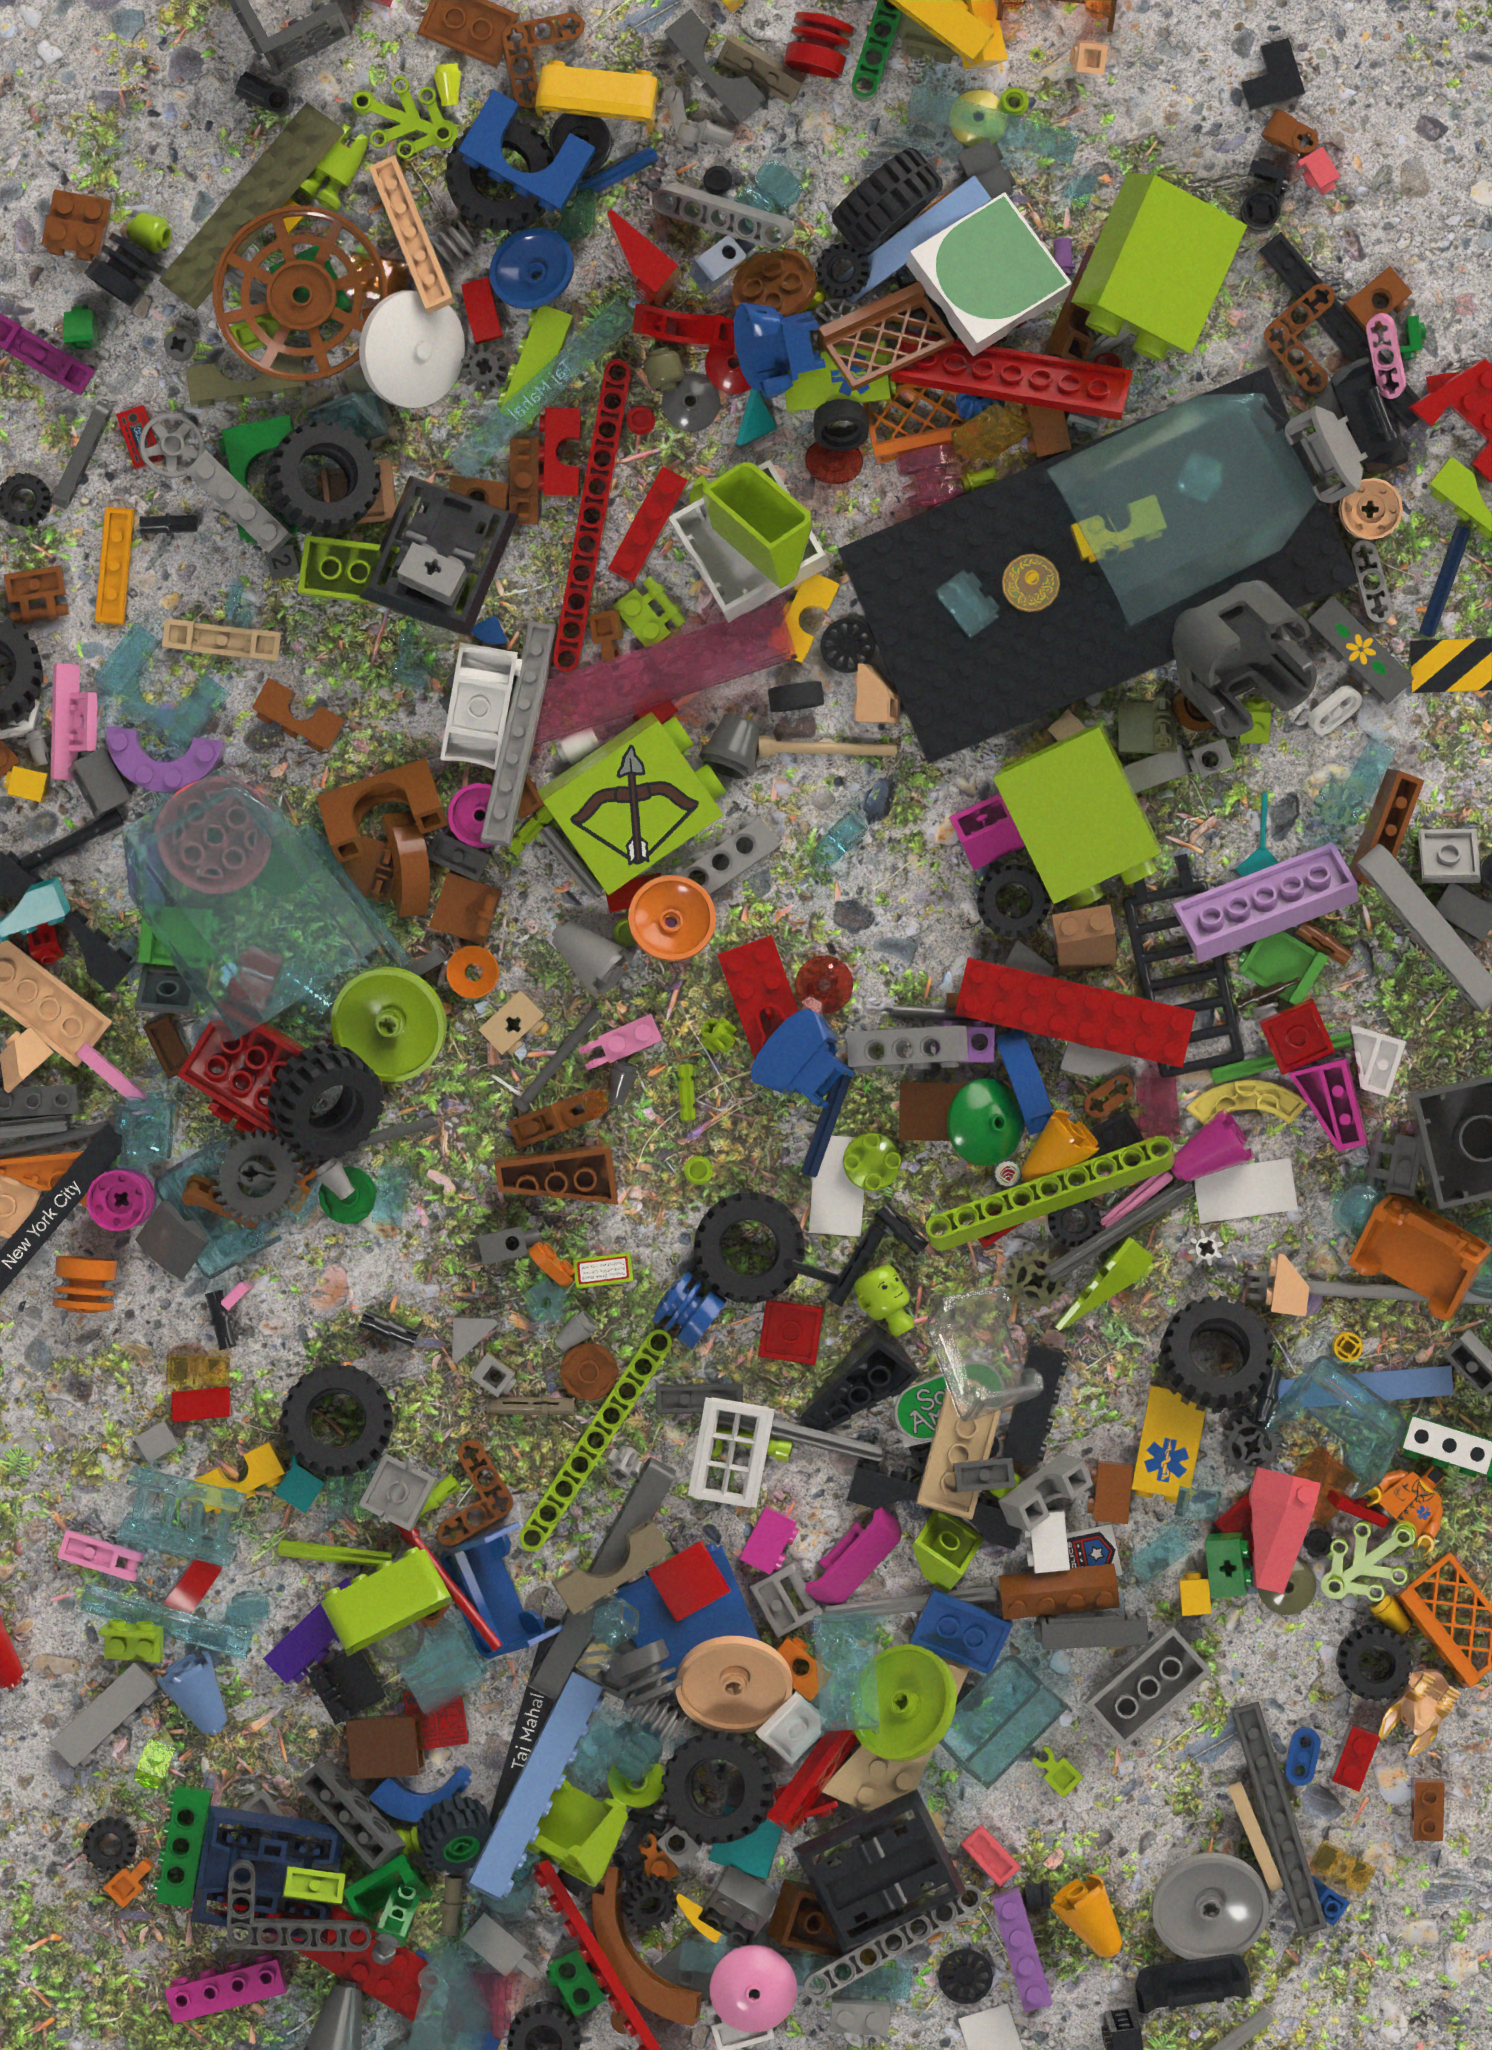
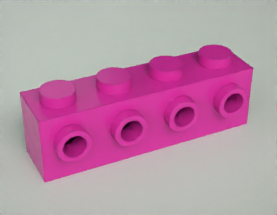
(226, 1988)

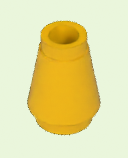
(1390, 1614)

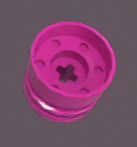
(105, 1204)

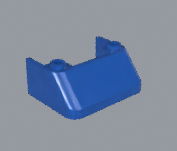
(483, 1579)

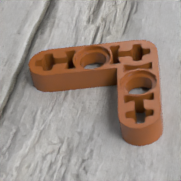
(529, 41)
(1292, 330)
(485, 1504)

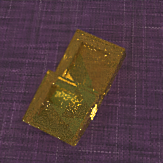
(197, 1370)
(1343, 1867)

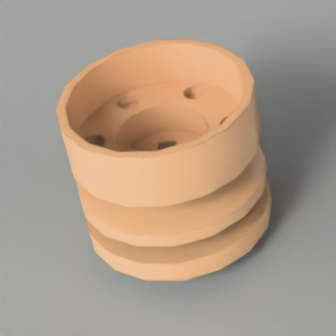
(1380, 523)

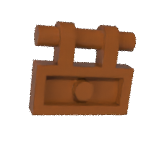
(36, 585)

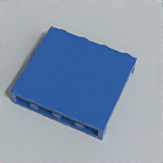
(720, 1618)

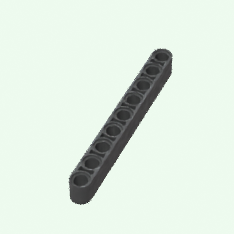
(568, 1644)

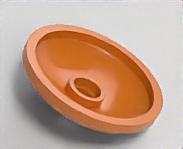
(674, 899)

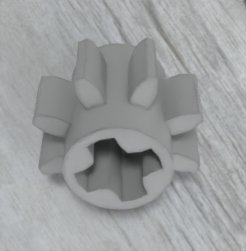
(623, 1464)

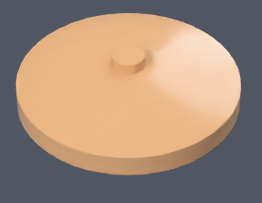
(733, 1683)

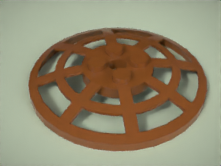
(286, 281)

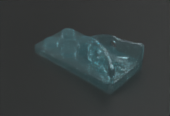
(846, 1672)

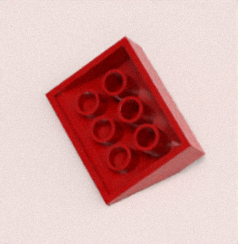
(650, 269)
(240, 1070)

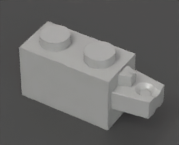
(500, 1945)

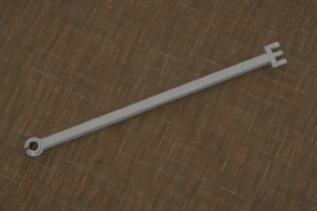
(1354, 1290)

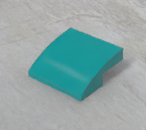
(753, 1852)

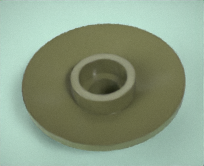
(1296, 1600)

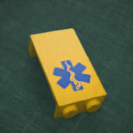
(1167, 1445)

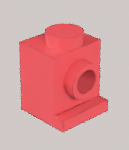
(1319, 171)

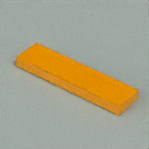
(114, 566)

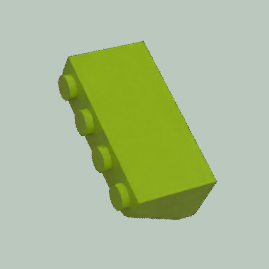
(759, 521)
(385, 1600)

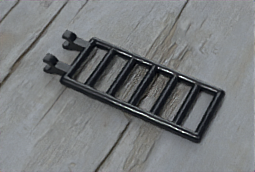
(1149, 986)

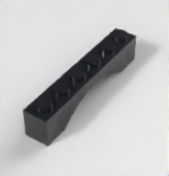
(102, 961)
(877, 1489)

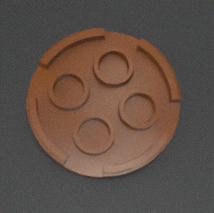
(776, 280)

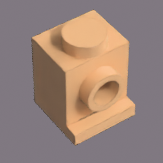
(1088, 56)

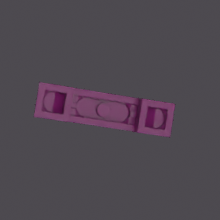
(44, 357)

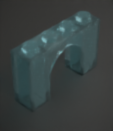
(121, 677)

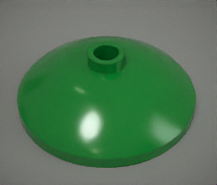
(973, 1122)

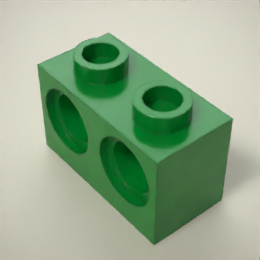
(580, 1979)

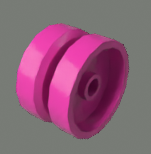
(462, 813)

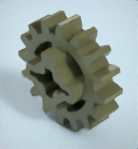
(1030, 1267)

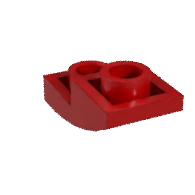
(482, 310)
(192, 1586)

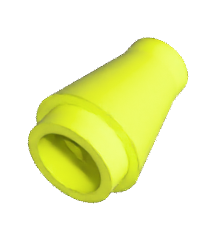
(448, 83)

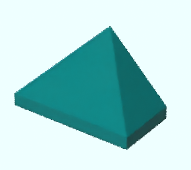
(755, 422)

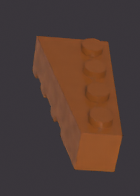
(563, 1173)

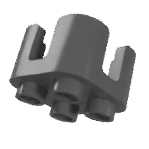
(1242, 646)

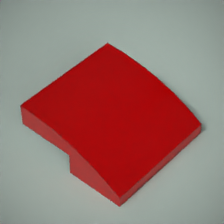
(689, 1581)

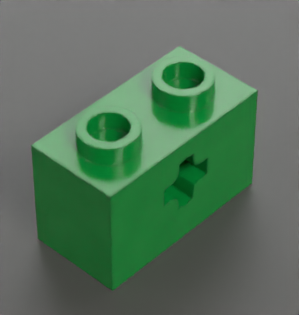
(1223, 1581)

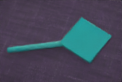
(1261, 857)
(299, 1486)

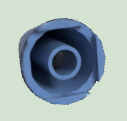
(196, 1692)

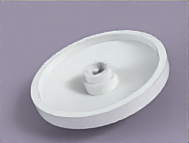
(409, 353)

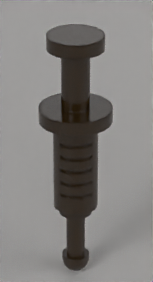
(1265, 993)

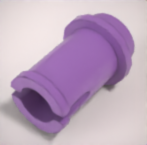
(1063, 255)

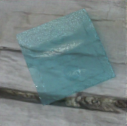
(346, 1493)

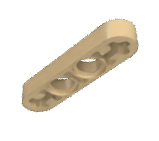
(1255, 1836)

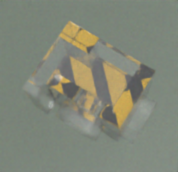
(595, 1659)

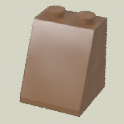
(1084, 938)

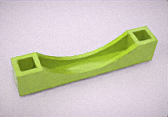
(1459, 489)

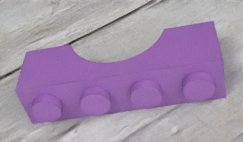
(1021, 1949)

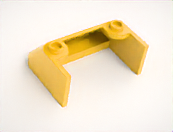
(597, 93)

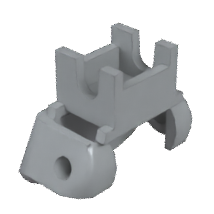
(1330, 451)

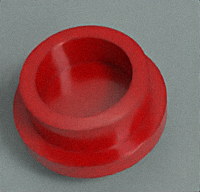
(640, 420)

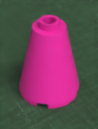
(1212, 1149)

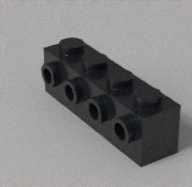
(1122, 2030)

